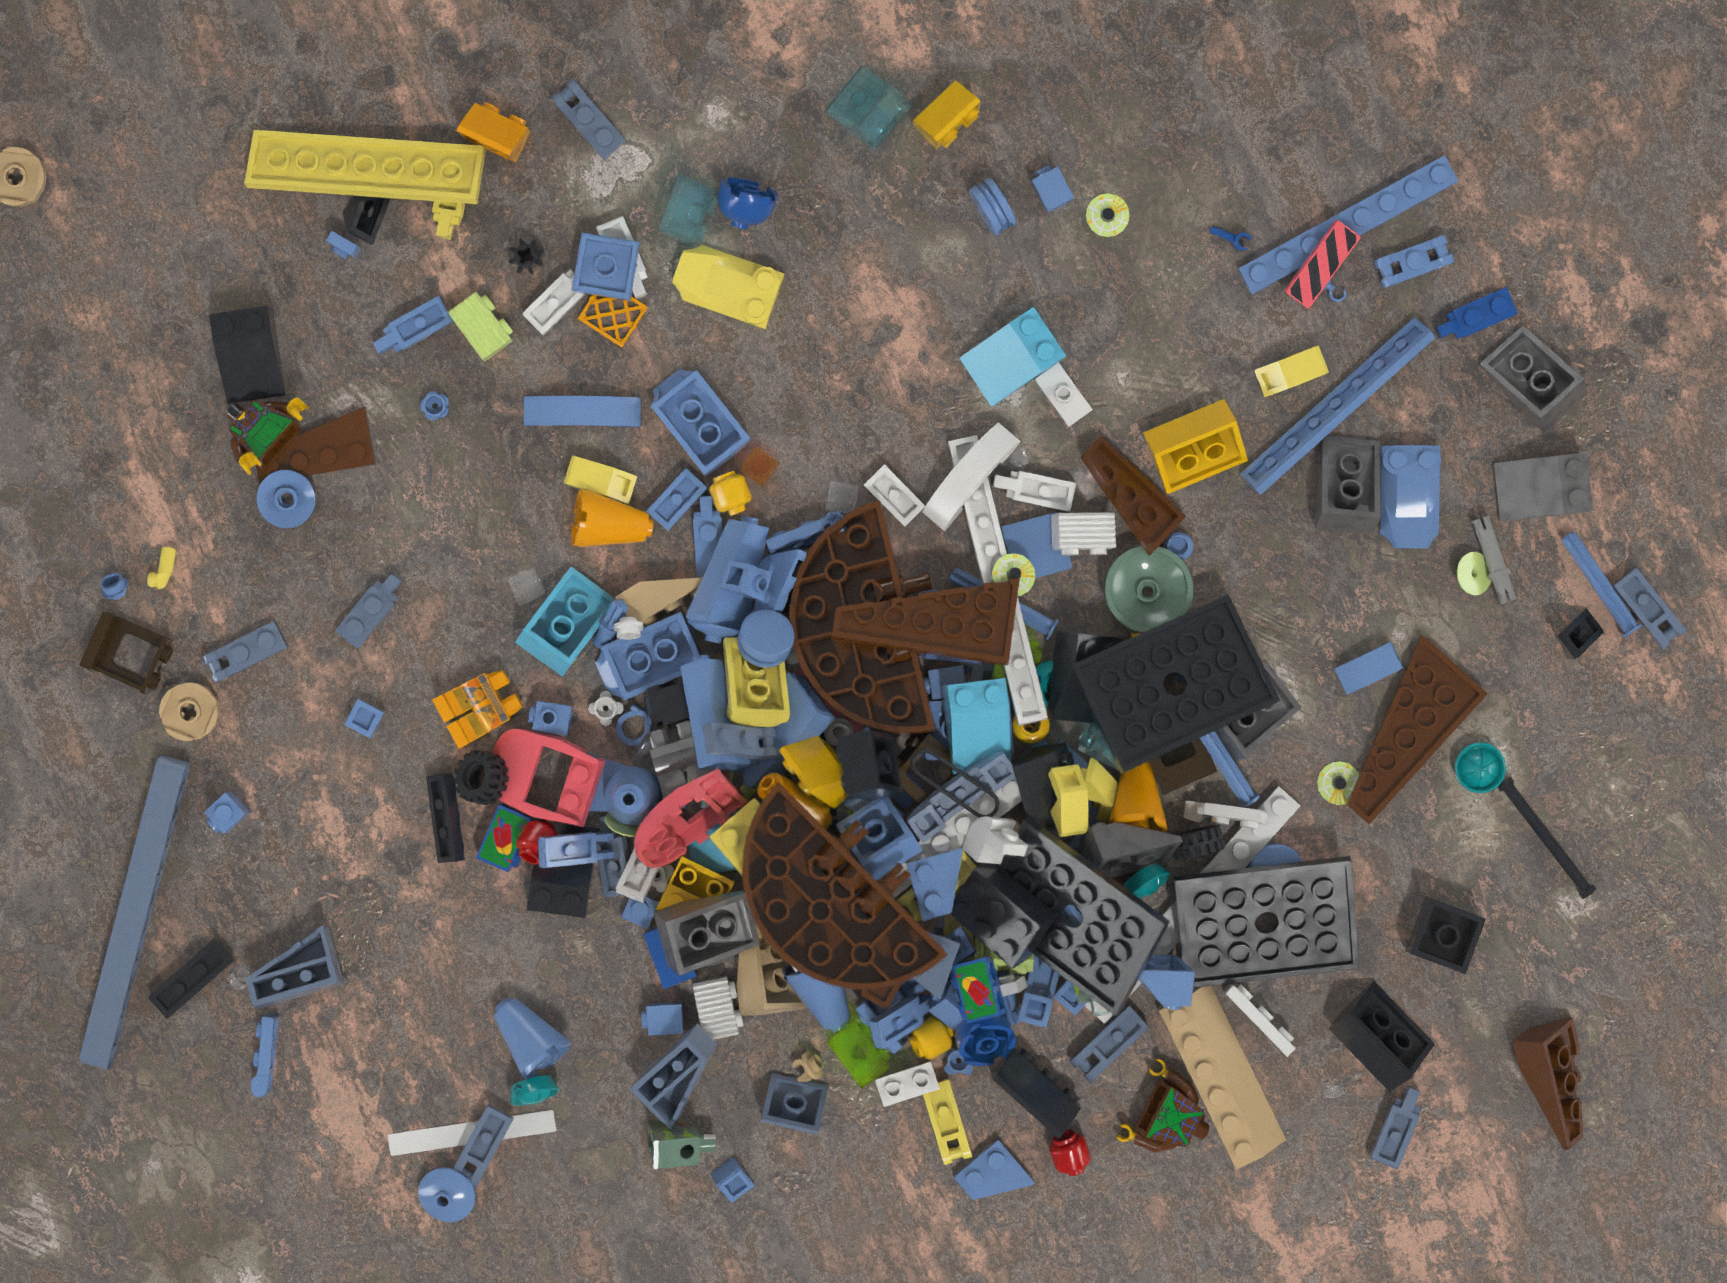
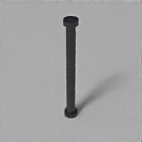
(1545, 836)

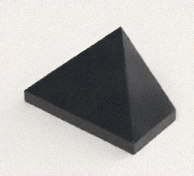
(365, 216)
(1580, 635)

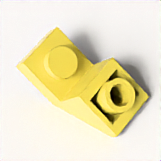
(1291, 371)
(600, 479)
(1101, 788)
(1071, 808)

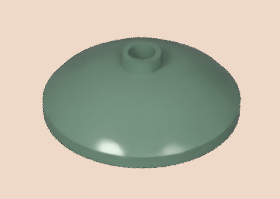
(1161, 573)

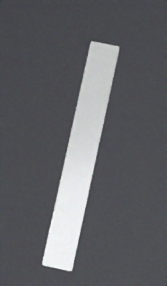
(459, 1134)

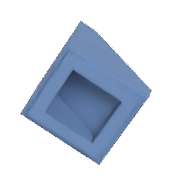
(732, 1179)

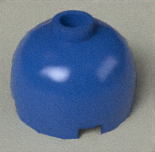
(745, 202)
(985, 1040)

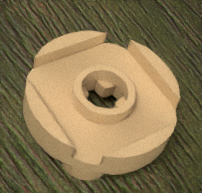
(33, 174)
(182, 696)

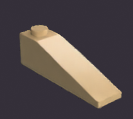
(762, 983)

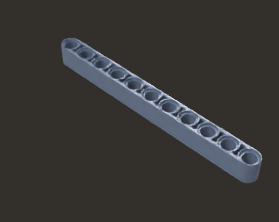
(134, 912)

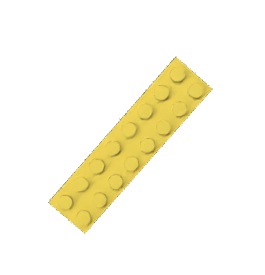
(365, 166)

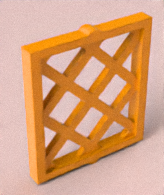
(632, 325)

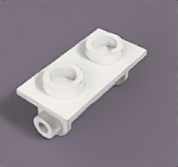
(907, 1084)

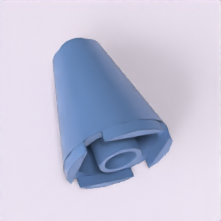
(641, 785)
(823, 1000)
(529, 1037)

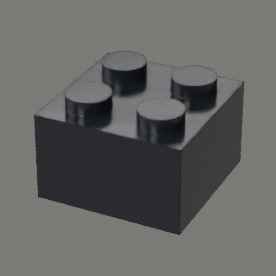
(869, 765)
(1445, 935)

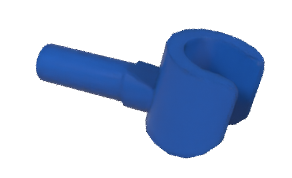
(1231, 237)

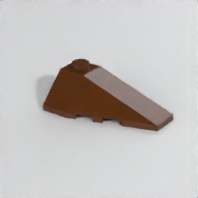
(1548, 1065)

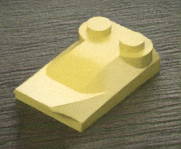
(728, 285)
(754, 693)

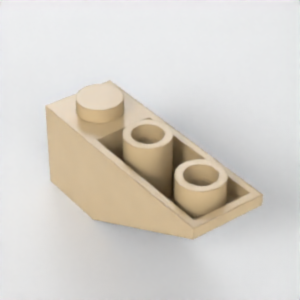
(652, 597)

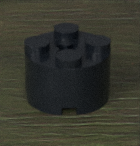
(667, 705)

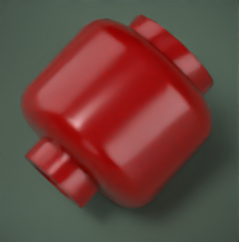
(528, 839)
(1070, 1153)

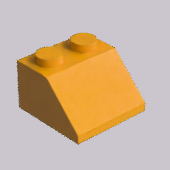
(494, 132)

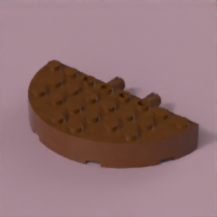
(862, 681)
(824, 906)

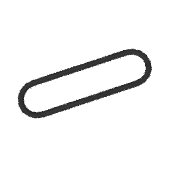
(959, 772)

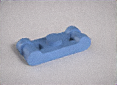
(1414, 261)

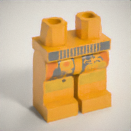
(486, 703)

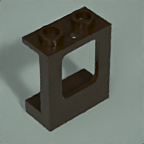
(104, 646)
(912, 745)
(1184, 772)

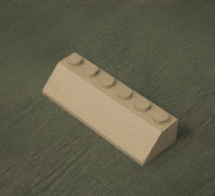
(1223, 1077)

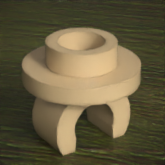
(812, 1065)

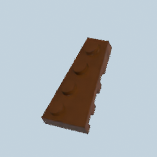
(328, 448)
(1136, 499)

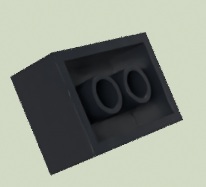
(1002, 913)

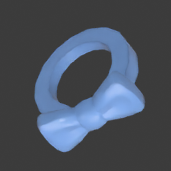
(635, 709)

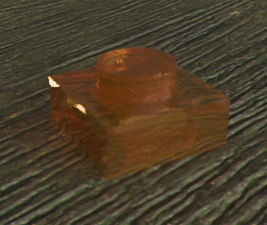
(759, 466)

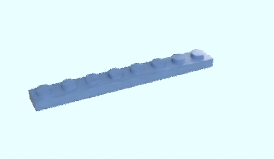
(1359, 218)
(1337, 405)

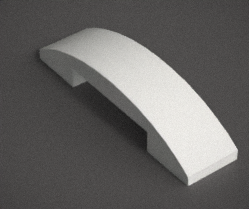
(969, 475)

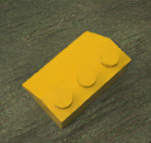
(1196, 446)

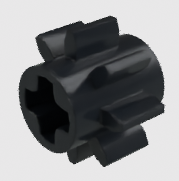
(525, 249)

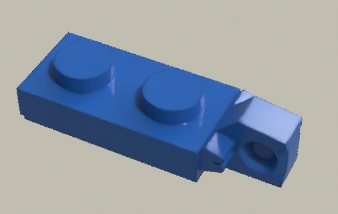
(1478, 315)

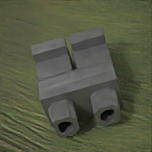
(675, 758)

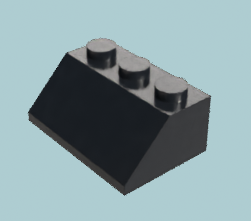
(1036, 785)
(1382, 1037)
(1037, 1091)

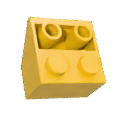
(947, 115)
(817, 768)
(693, 882)

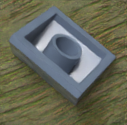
(794, 1103)

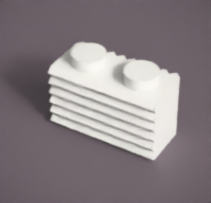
(1083, 532)
(716, 1006)

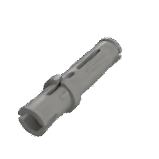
(1498, 572)

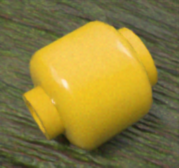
(730, 493)
(1037, 733)
(931, 1038)

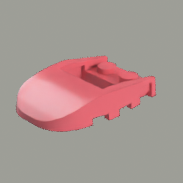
(522, 751)
(666, 833)

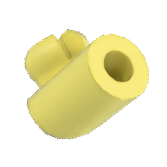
(165, 569)

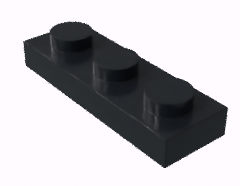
(445, 818)
(191, 978)

